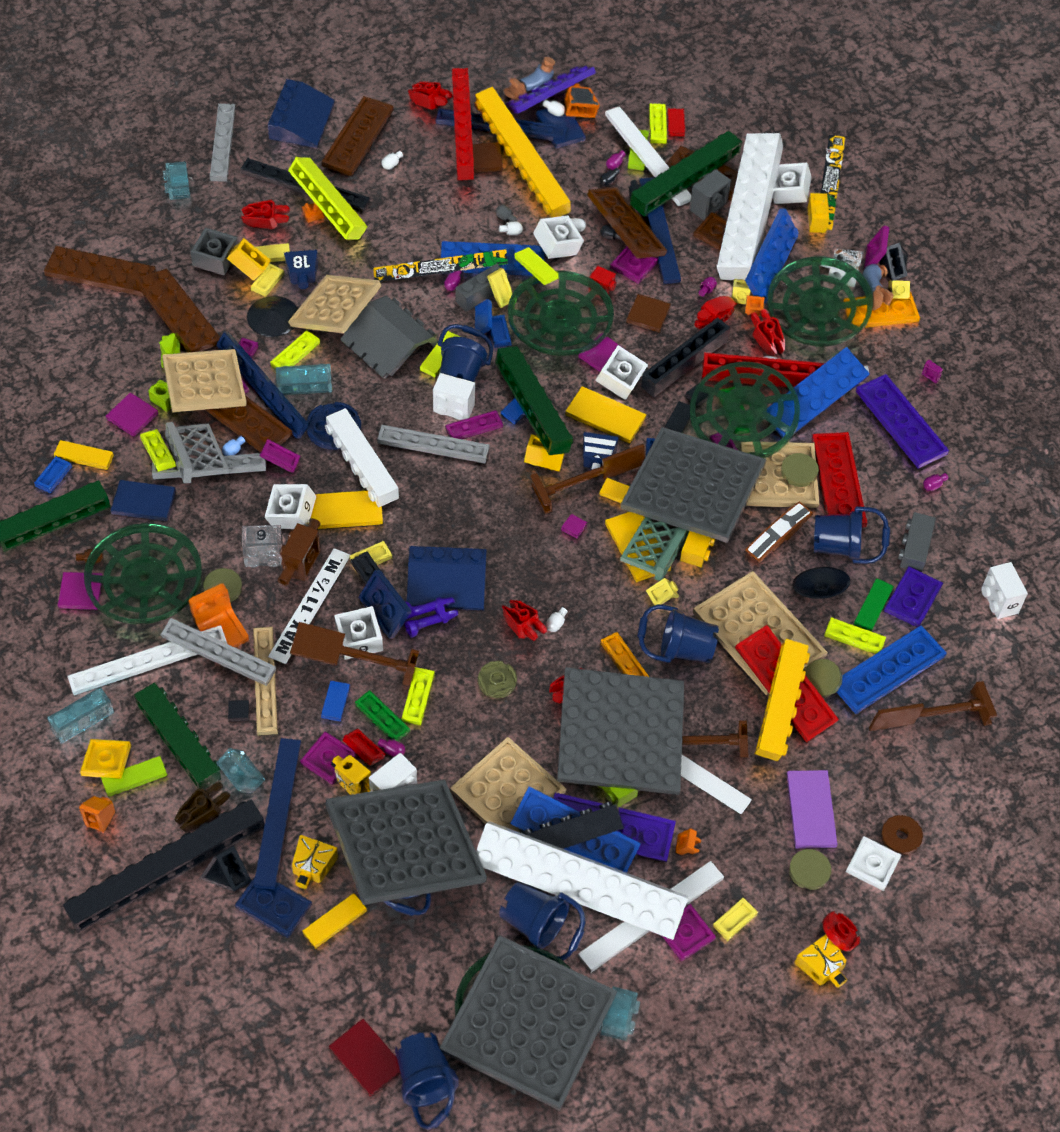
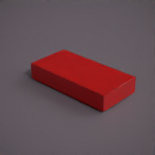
(676, 122)
(364, 747)

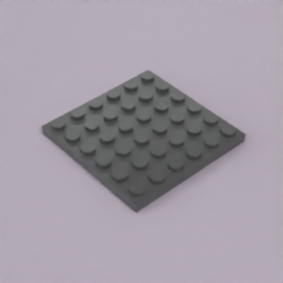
(693, 484)
(621, 731)
(404, 841)
(528, 1022)

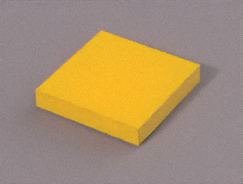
(105, 758)

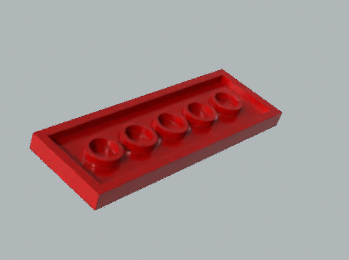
(838, 473)
(761, 655)

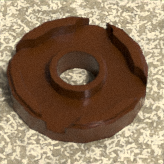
(906, 825)

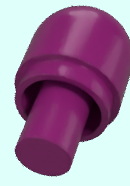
(615, 160)
(452, 281)
(707, 286)
(934, 481)
(392, 747)

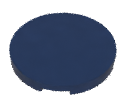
(317, 421)

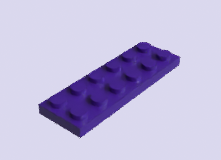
(549, 89)
(902, 421)
(651, 831)

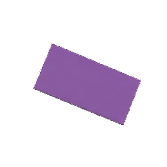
(811, 809)

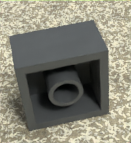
(710, 194)
(212, 250)

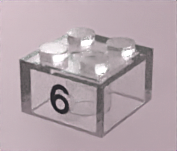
(262, 545)

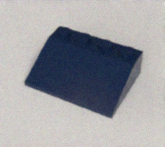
(300, 114)
(445, 574)

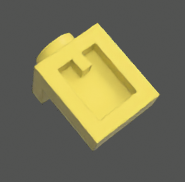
(900, 289)
(740, 291)
(663, 591)

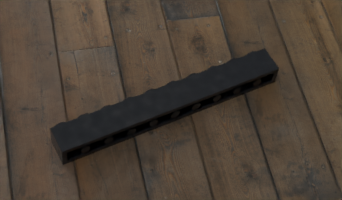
(163, 865)

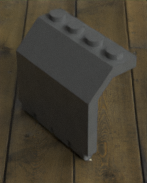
(386, 335)

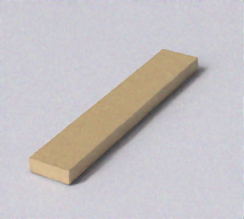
(265, 695)

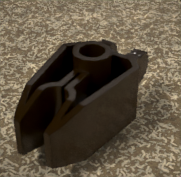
(201, 807)

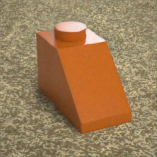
(97, 812)

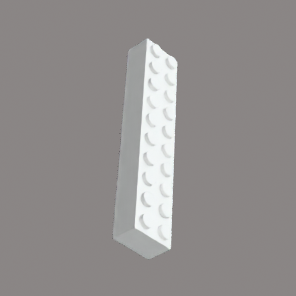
(750, 205)
(581, 879)

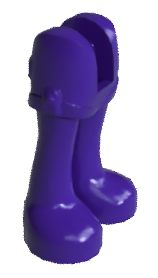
(413, 626)

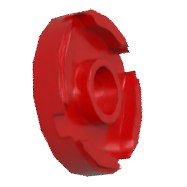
(841, 931)

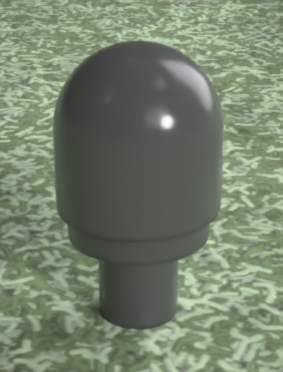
(505, 213)

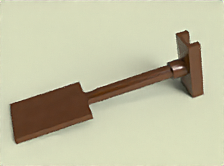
(611, 467)
(327, 646)
(908, 714)
(739, 739)

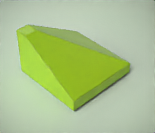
(168, 344)

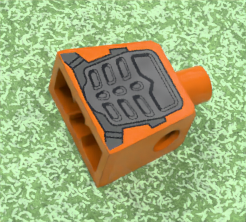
(580, 102)

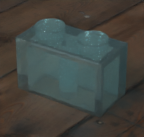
(177, 180)
(240, 771)
(619, 1018)

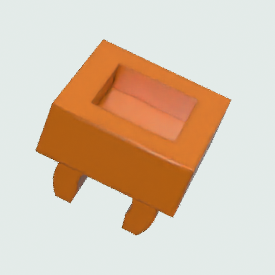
(312, 212)
(754, 304)
(686, 842)

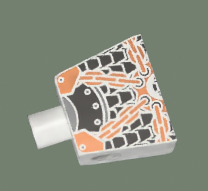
(851, 257)

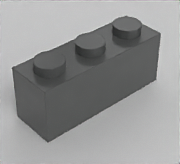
(475, 290)
(916, 541)

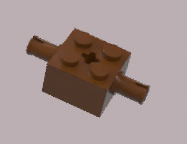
(300, 552)

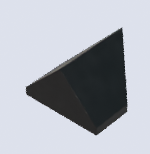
(895, 261)
(227, 870)

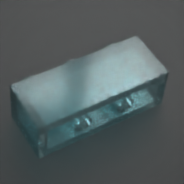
(304, 379)
(80, 715)

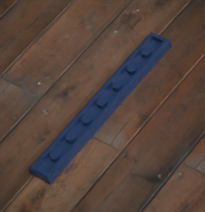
(530, 128)
(658, 225)
(265, 387)
(277, 814)

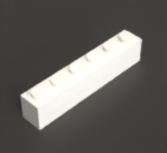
(362, 458)

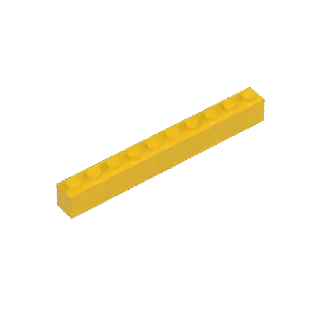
(522, 153)

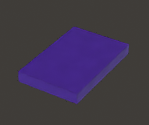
(913, 597)

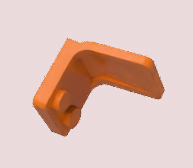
(214, 609)

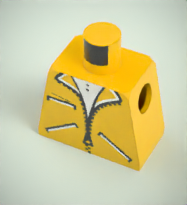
(351, 774)
(312, 860)
(823, 962)

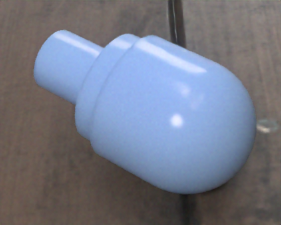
(232, 447)

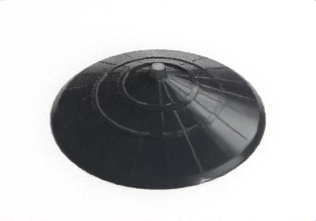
(271, 316)
(821, 582)

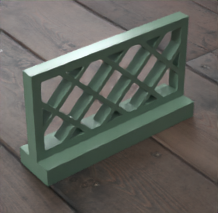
(662, 560)

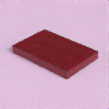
(366, 1057)

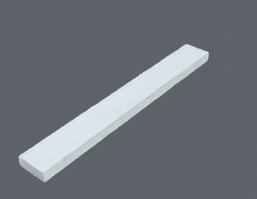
(642, 148)
(134, 664)
(627, 933)

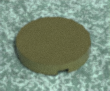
(799, 469)
(228, 578)
(824, 676)
(497, 679)
(810, 869)

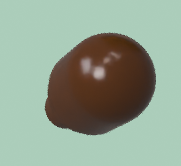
(84, 556)

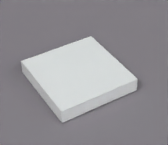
(873, 863)

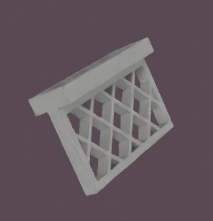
(181, 452)

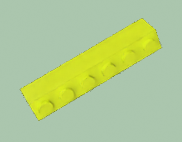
(327, 198)

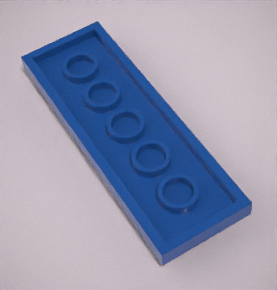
(452, 249)
(772, 254)
(822, 389)
(889, 669)
(610, 849)

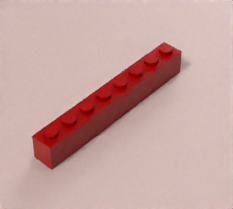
(462, 123)
(792, 370)

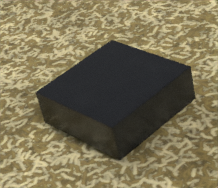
(701, 398)
(238, 710)

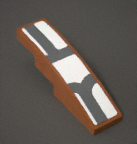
(779, 531)

